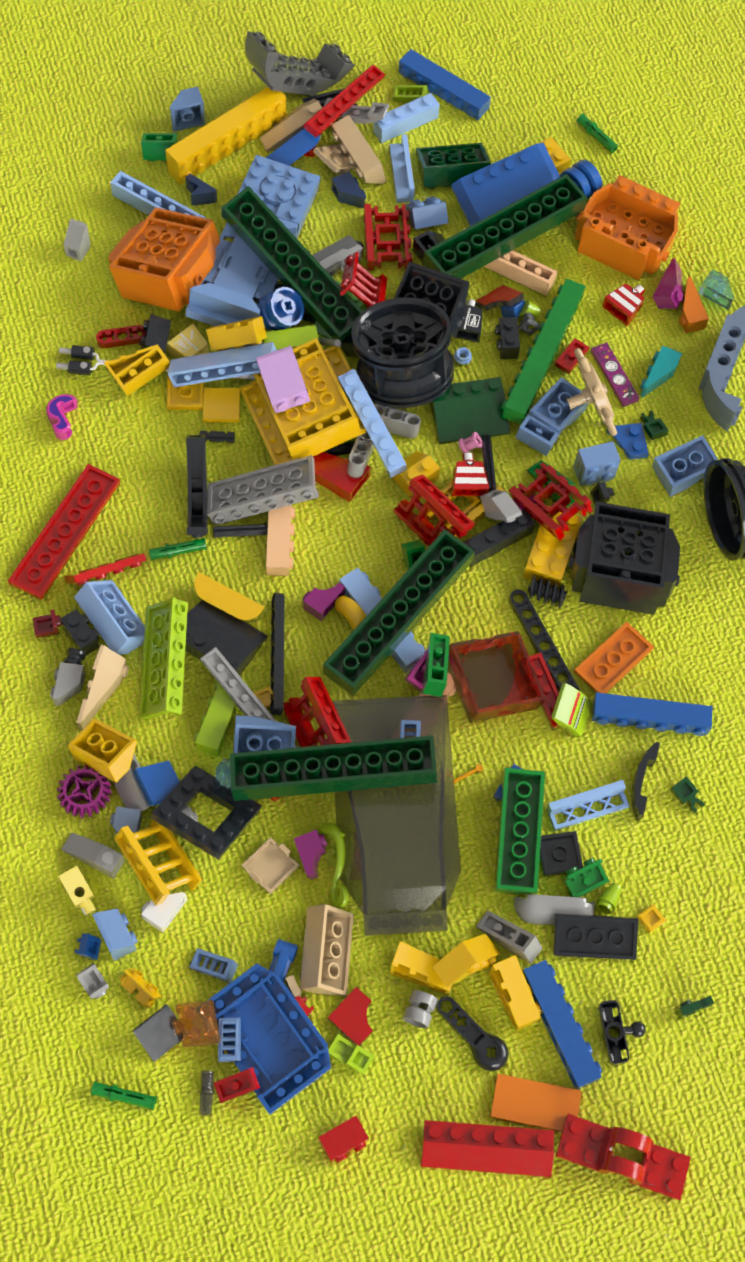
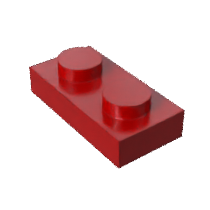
(568, 360)
(236, 1085)

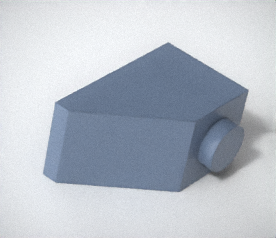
(125, 817)

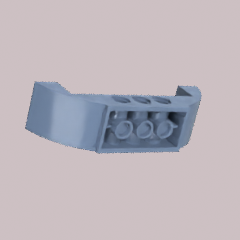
(721, 405)

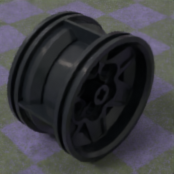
(403, 352)
(726, 505)

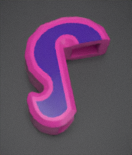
(55, 413)

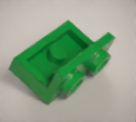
(585, 878)

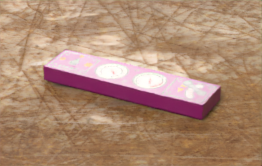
(615, 374)

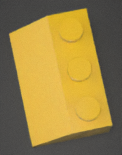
(103, 749)

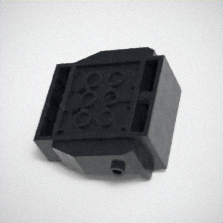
(625, 559)

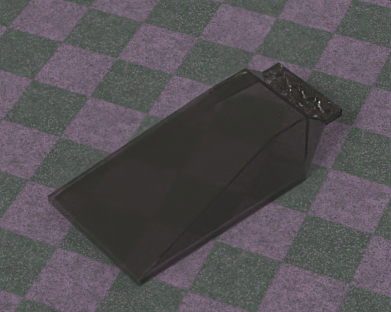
(400, 838)

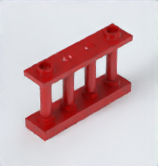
(361, 283)

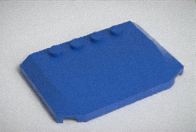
(504, 182)
(274, 1036)

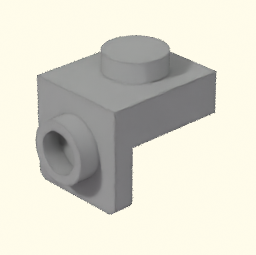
(92, 981)

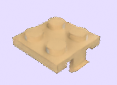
(334, 158)
(270, 865)

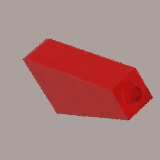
(333, 475)

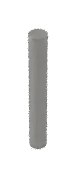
(329, 342)

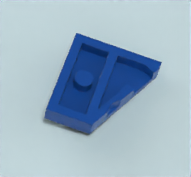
(631, 440)

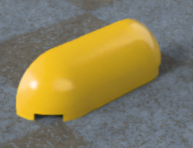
(226, 598)

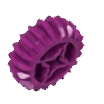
(77, 796)

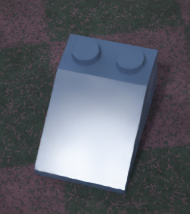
(554, 408)
(683, 465)
(262, 734)

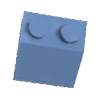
(187, 110)
(115, 933)

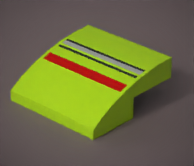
(571, 709)

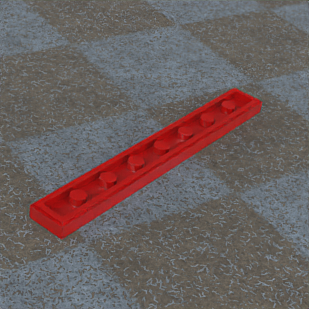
(344, 101)

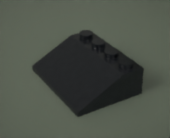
(436, 287)
(213, 628)

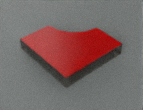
(500, 297)
(351, 1017)

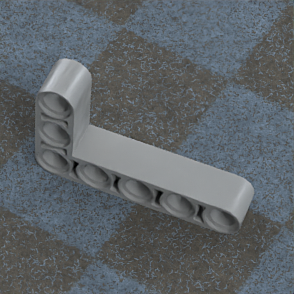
(396, 422)

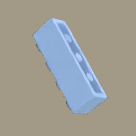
(406, 118)

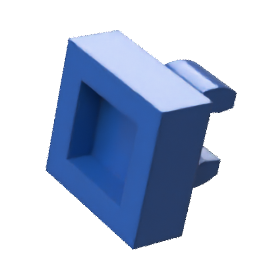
(89, 946)

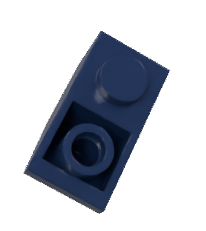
(347, 190)

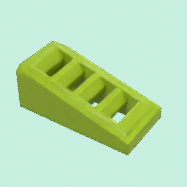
(419, 90)

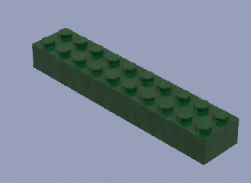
(507, 229)
(291, 263)
(398, 612)
(333, 768)

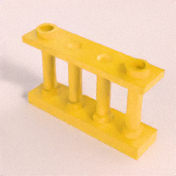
(146, 871)

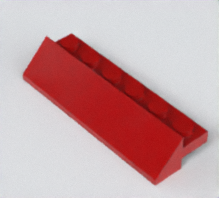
(487, 1148)

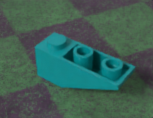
(662, 370)

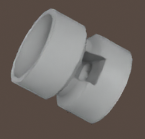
(416, 1015)

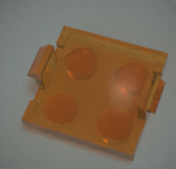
(197, 1023)

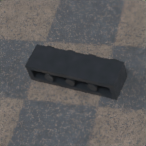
(500, 537)

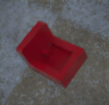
(47, 624)

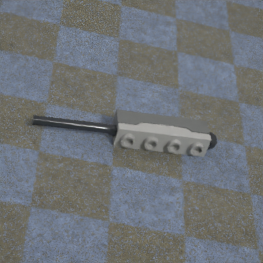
(333, 256)

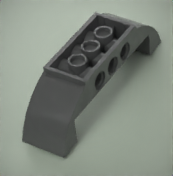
(293, 73)

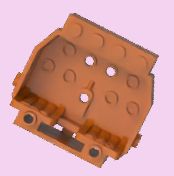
(622, 240)
(164, 258)

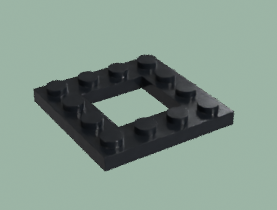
(214, 843)

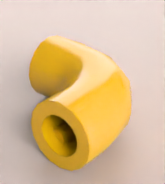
(350, 610)

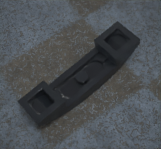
(639, 801)

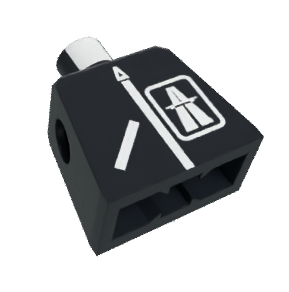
(472, 322)

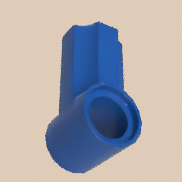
(283, 956)

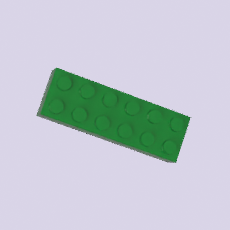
(519, 831)

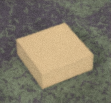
(293, 986)

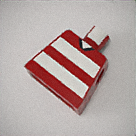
(624, 302)
(469, 477)

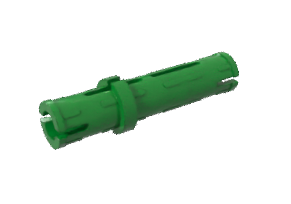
(597, 133)
(177, 549)
(123, 1095)

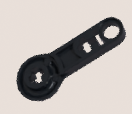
(476, 1038)

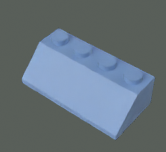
(111, 616)

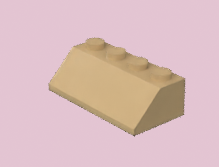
(358, 151)
(326, 950)

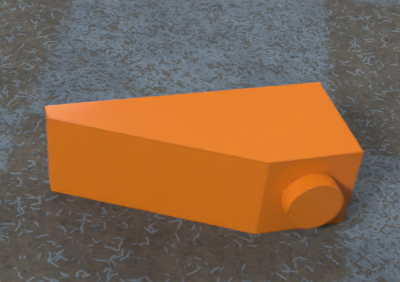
(692, 315)

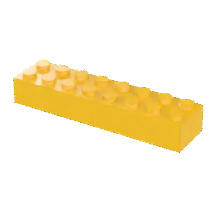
(225, 134)

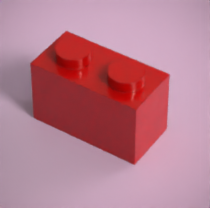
(343, 1140)

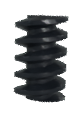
(548, 592)

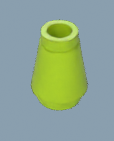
(608, 900)

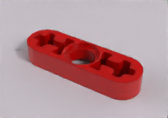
(108, 333)

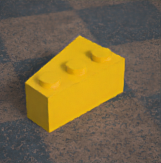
(237, 334)
(138, 368)
(466, 959)
(417, 968)
(515, 993)

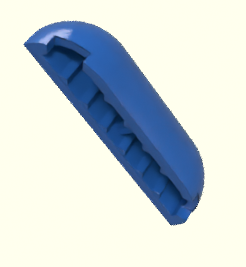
(294, 148)

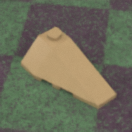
(290, 125)
(108, 675)

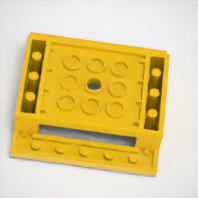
(316, 424)

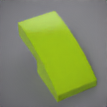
(350, 1054)

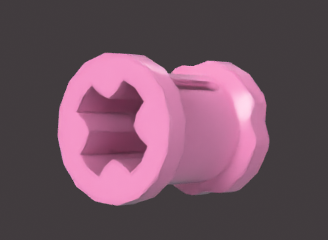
(470, 443)

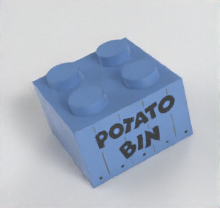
(596, 464)

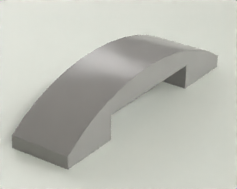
(365, 114)

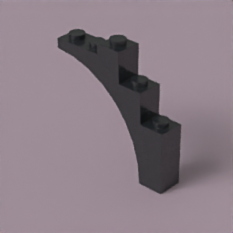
(197, 486)

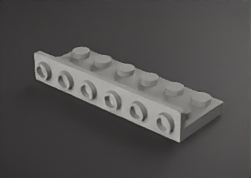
(262, 490)

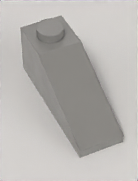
(94, 854)
(510, 937)

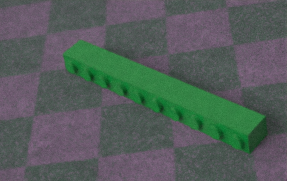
(544, 350)

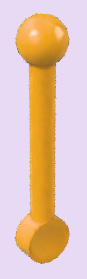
(478, 769)

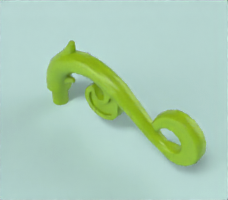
(336, 858)

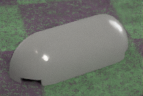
(130, 789)
(542, 908)

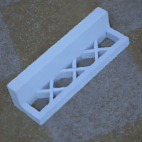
(402, 170)
(585, 798)

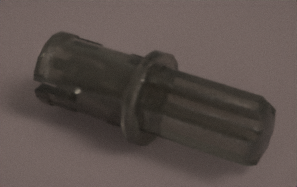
(206, 1093)

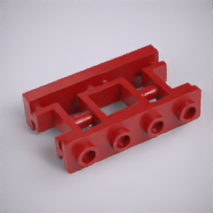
(373, 237)
(438, 504)
(542, 512)
(321, 709)

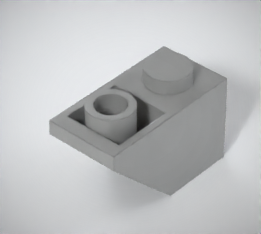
(77, 240)
(500, 506)
(68, 682)

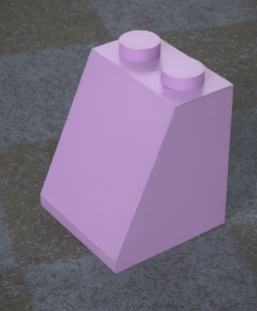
(283, 379)

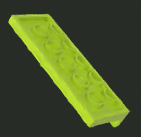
(163, 659)

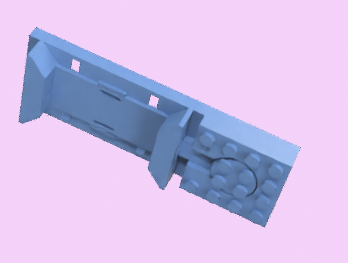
(237, 271)

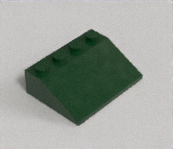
(449, 163)
(470, 409)

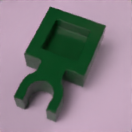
(654, 427)
(686, 792)
(688, 1007)

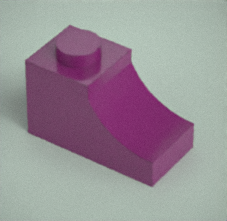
(321, 602)
(311, 848)

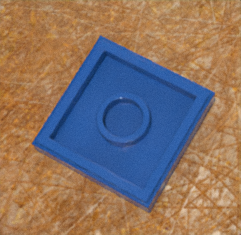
(156, 781)

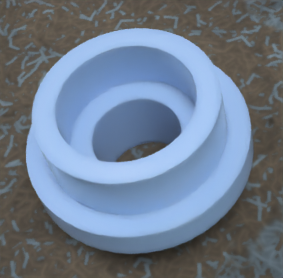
(463, 352)

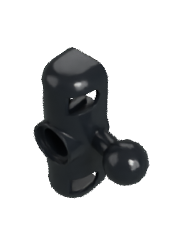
(616, 1045)

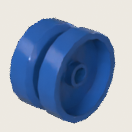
(585, 177)
(281, 309)

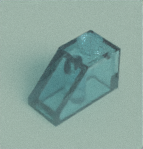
(717, 289)

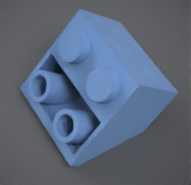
(427, 212)
(537, 434)

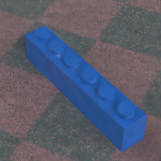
(444, 84)
(652, 713)
(561, 1025)

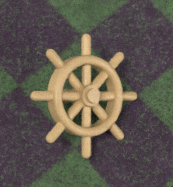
(593, 393)

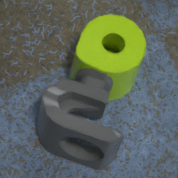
(530, 312)

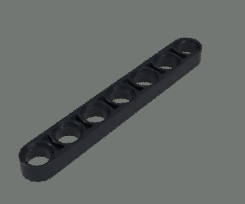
(543, 636)
(277, 654)

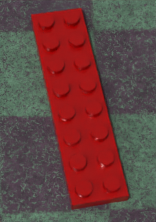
(64, 532)

